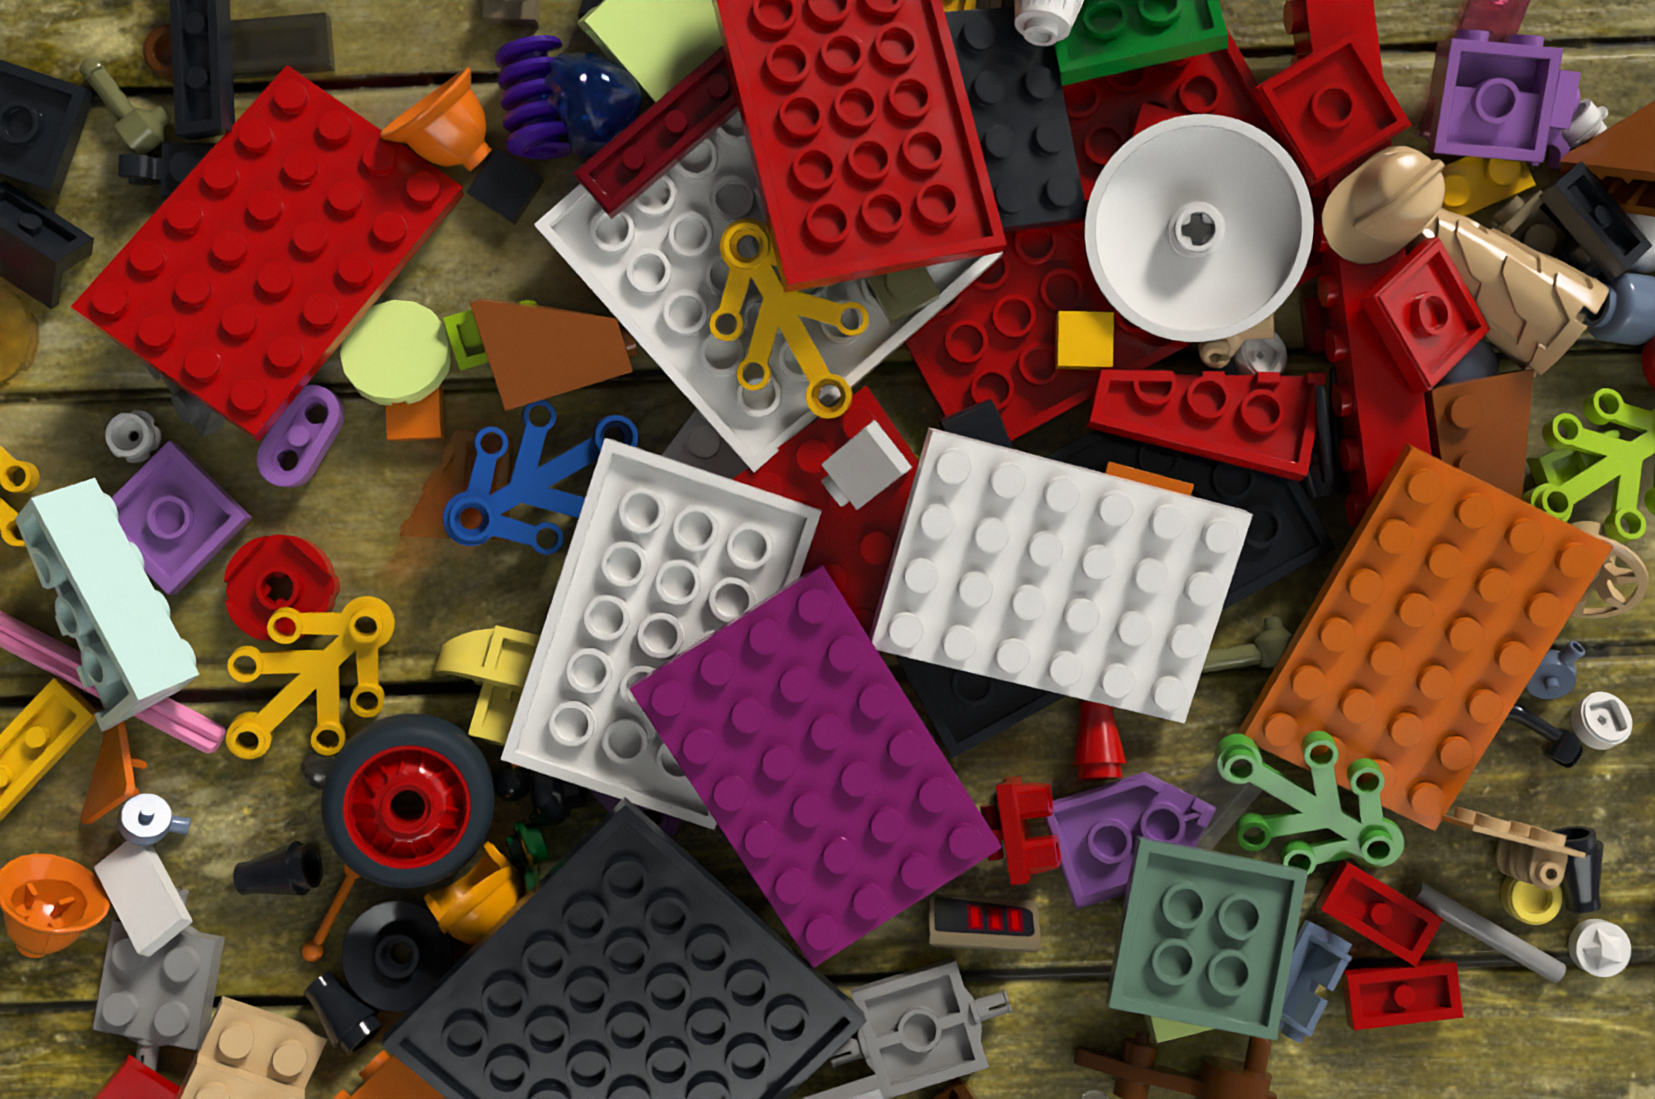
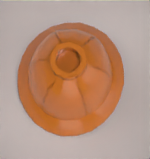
(445, 125)
(49, 902)

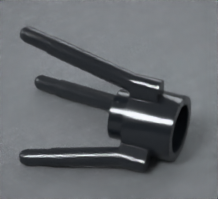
(1324, 470)

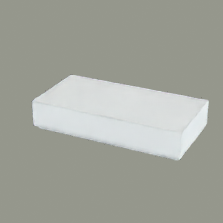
(143, 896)

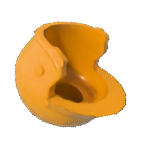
(478, 898)

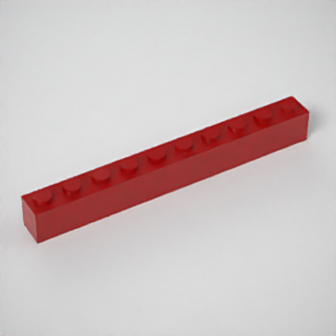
(1370, 390)

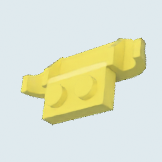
(500, 664)

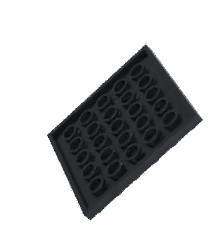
(626, 984)

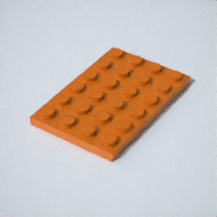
(1425, 633)

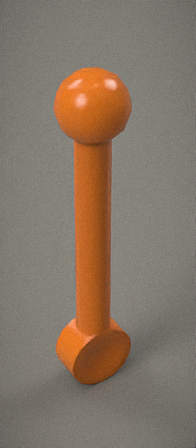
(313, 949)

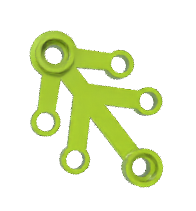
(1620, 461)

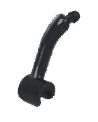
(1564, 746)

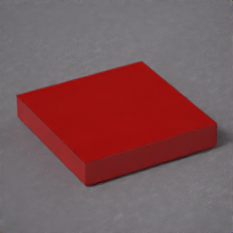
(1331, 107)
(1425, 315)

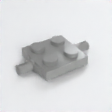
(162, 995)
(920, 1028)

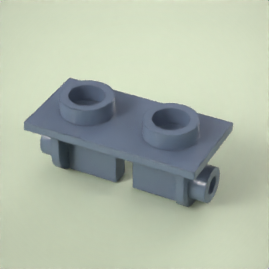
(1316, 960)

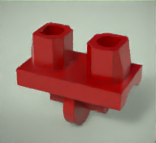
(1016, 805)

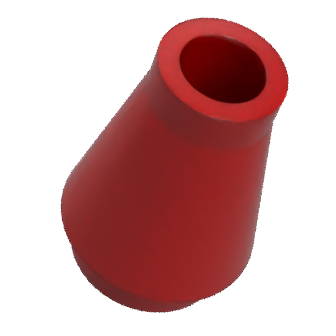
(1098, 744)

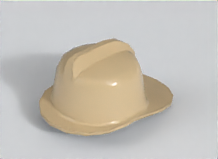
(1383, 205)

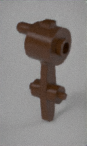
(1217, 1078)

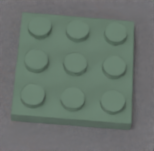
(1206, 938)

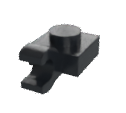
(168, 171)

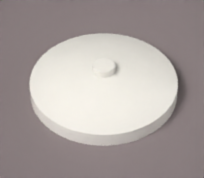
(1198, 228)

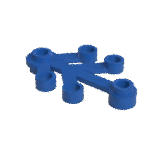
(527, 482)

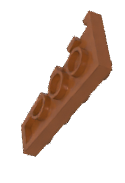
(1483, 426)

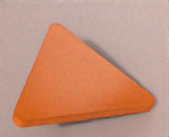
(112, 775)

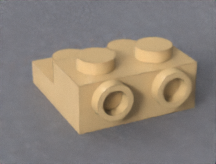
(252, 1056)

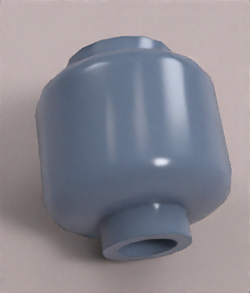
(1627, 311)

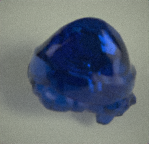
(592, 99)

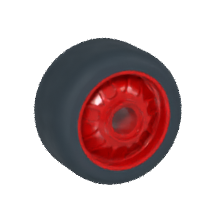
(417, 756)

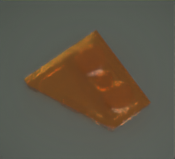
(453, 478)

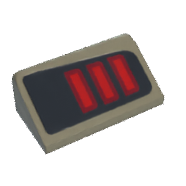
(983, 923)

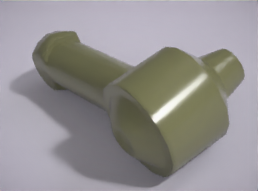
(136, 127)
(1264, 652)

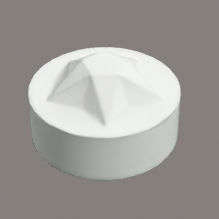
(1260, 356)
(1601, 720)
(1599, 947)

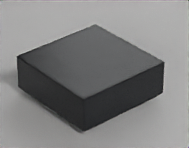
(505, 186)

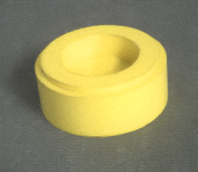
(1529, 902)

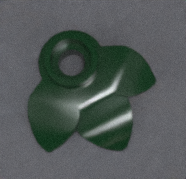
(527, 849)

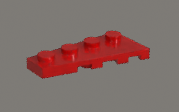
(1235, 419)

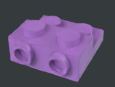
(1493, 96)

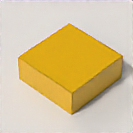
(1084, 340)

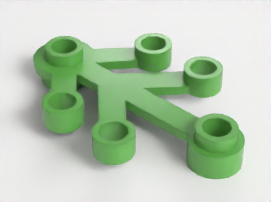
(1315, 809)

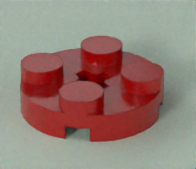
(281, 556)

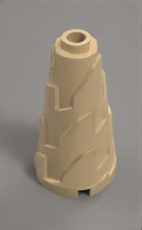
(1522, 294)

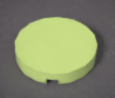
(397, 353)

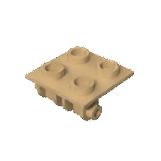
(1522, 849)

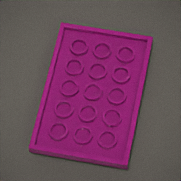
(815, 765)

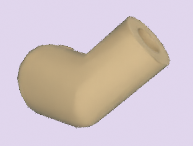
(1219, 352)

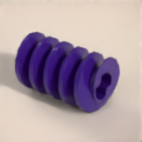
(529, 119)

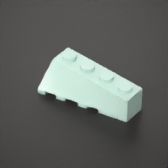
(105, 601)

